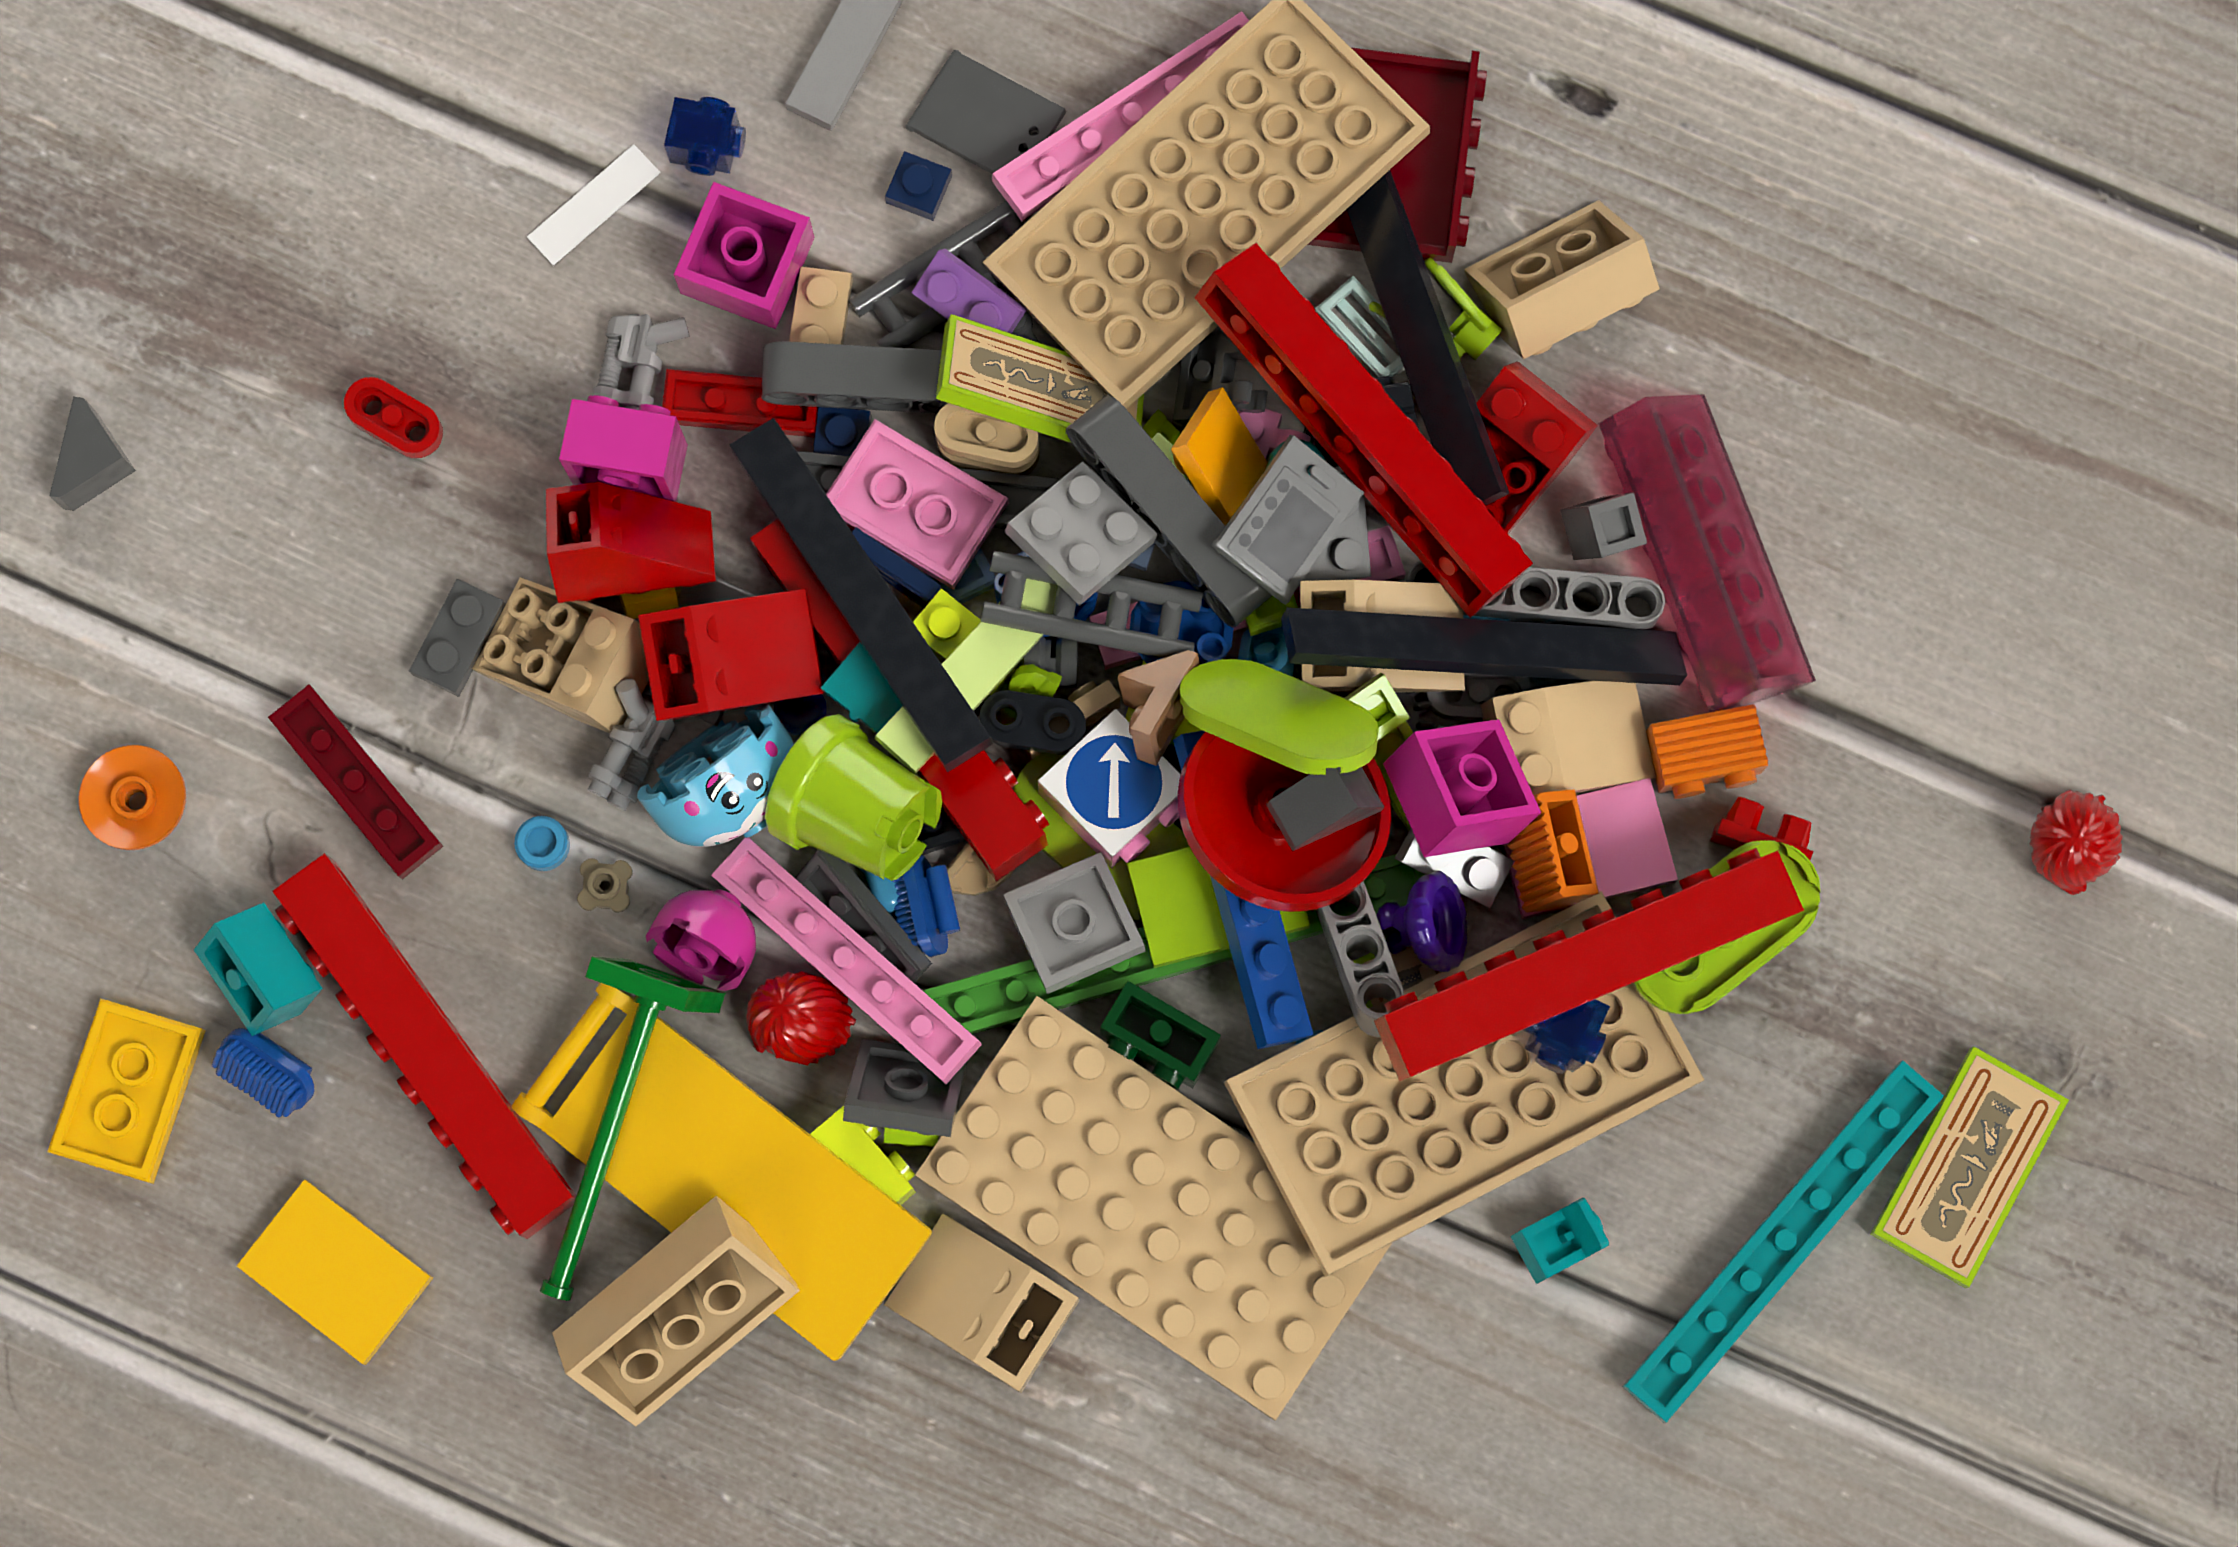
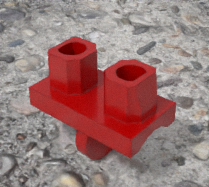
(1741, 825)

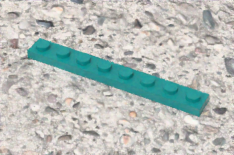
(1782, 1241)

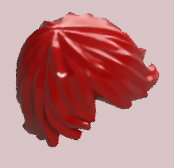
(2075, 840)
(799, 1017)

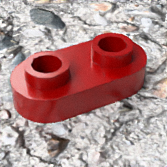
(395, 419)

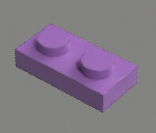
(959, 290)

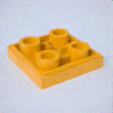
(1219, 455)

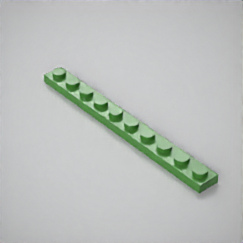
(1007, 992)

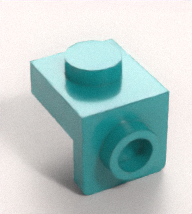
(1560, 1240)

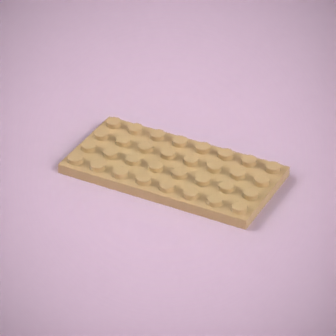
(1239, 154)
(1387, 1156)
(1143, 1207)

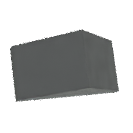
(88, 459)
(1323, 805)

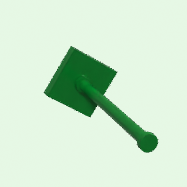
(653, 992)

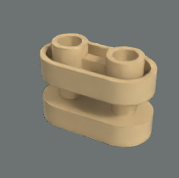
(984, 442)

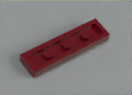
(355, 781)

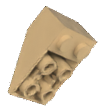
(1386, 598)
(565, 654)
(982, 1302)

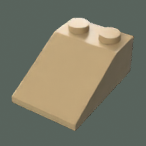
(1576, 735)

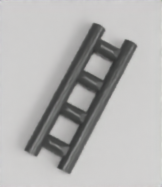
(960, 243)
(1114, 632)

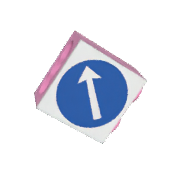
(1110, 793)

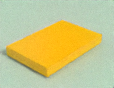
(126, 1091)
(335, 1272)

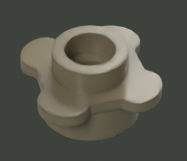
(612, 898)

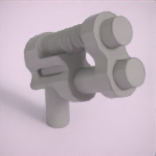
(634, 346)
(638, 735)

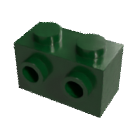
(1160, 1036)

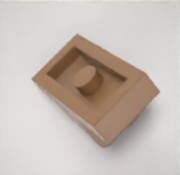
(1155, 696)

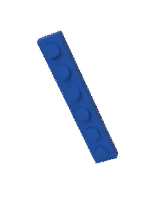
(1260, 957)

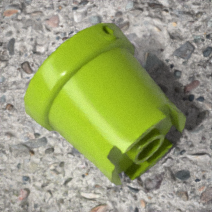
(850, 800)

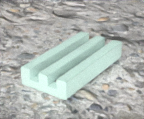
(1362, 354)

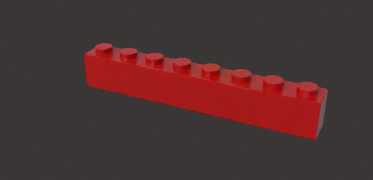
(1363, 429)
(973, 794)
(1588, 964)
(425, 1047)

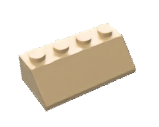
(673, 1312)

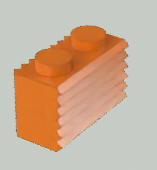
(1707, 750)
(1554, 855)

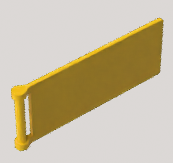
(707, 1135)

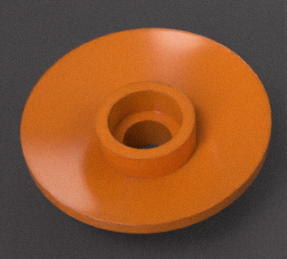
(114, 780)

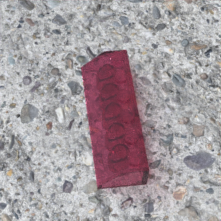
(1706, 551)

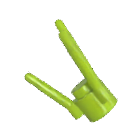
(1473, 328)

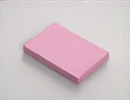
(915, 503)
(1623, 841)

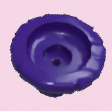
(1430, 922)

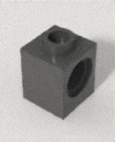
(1603, 526)

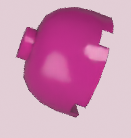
(705, 936)

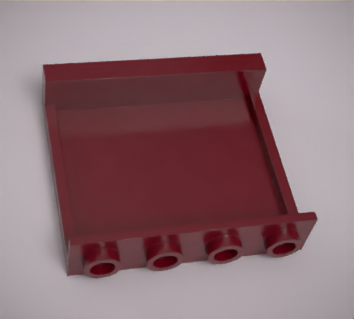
(1435, 171)

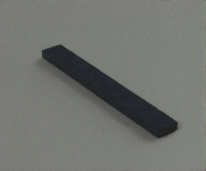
(1424, 339)
(861, 595)
(1482, 646)

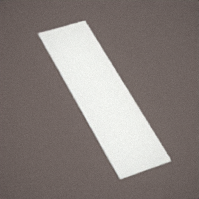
(593, 204)

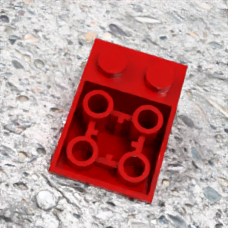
(1532, 437)
(624, 542)
(730, 654)

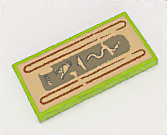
(1015, 379)
(1969, 1167)

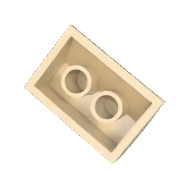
(1563, 279)

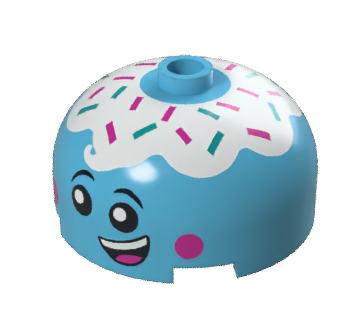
(725, 799)

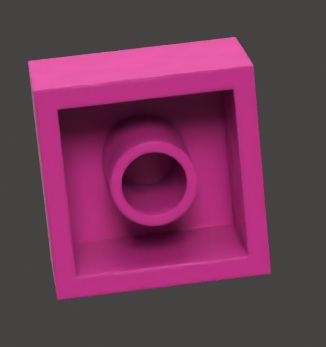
(744, 255)
(624, 447)
(1461, 787)

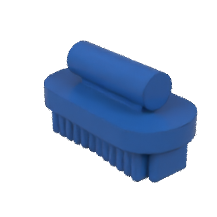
(926, 907)
(264, 1071)

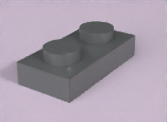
(457, 637)

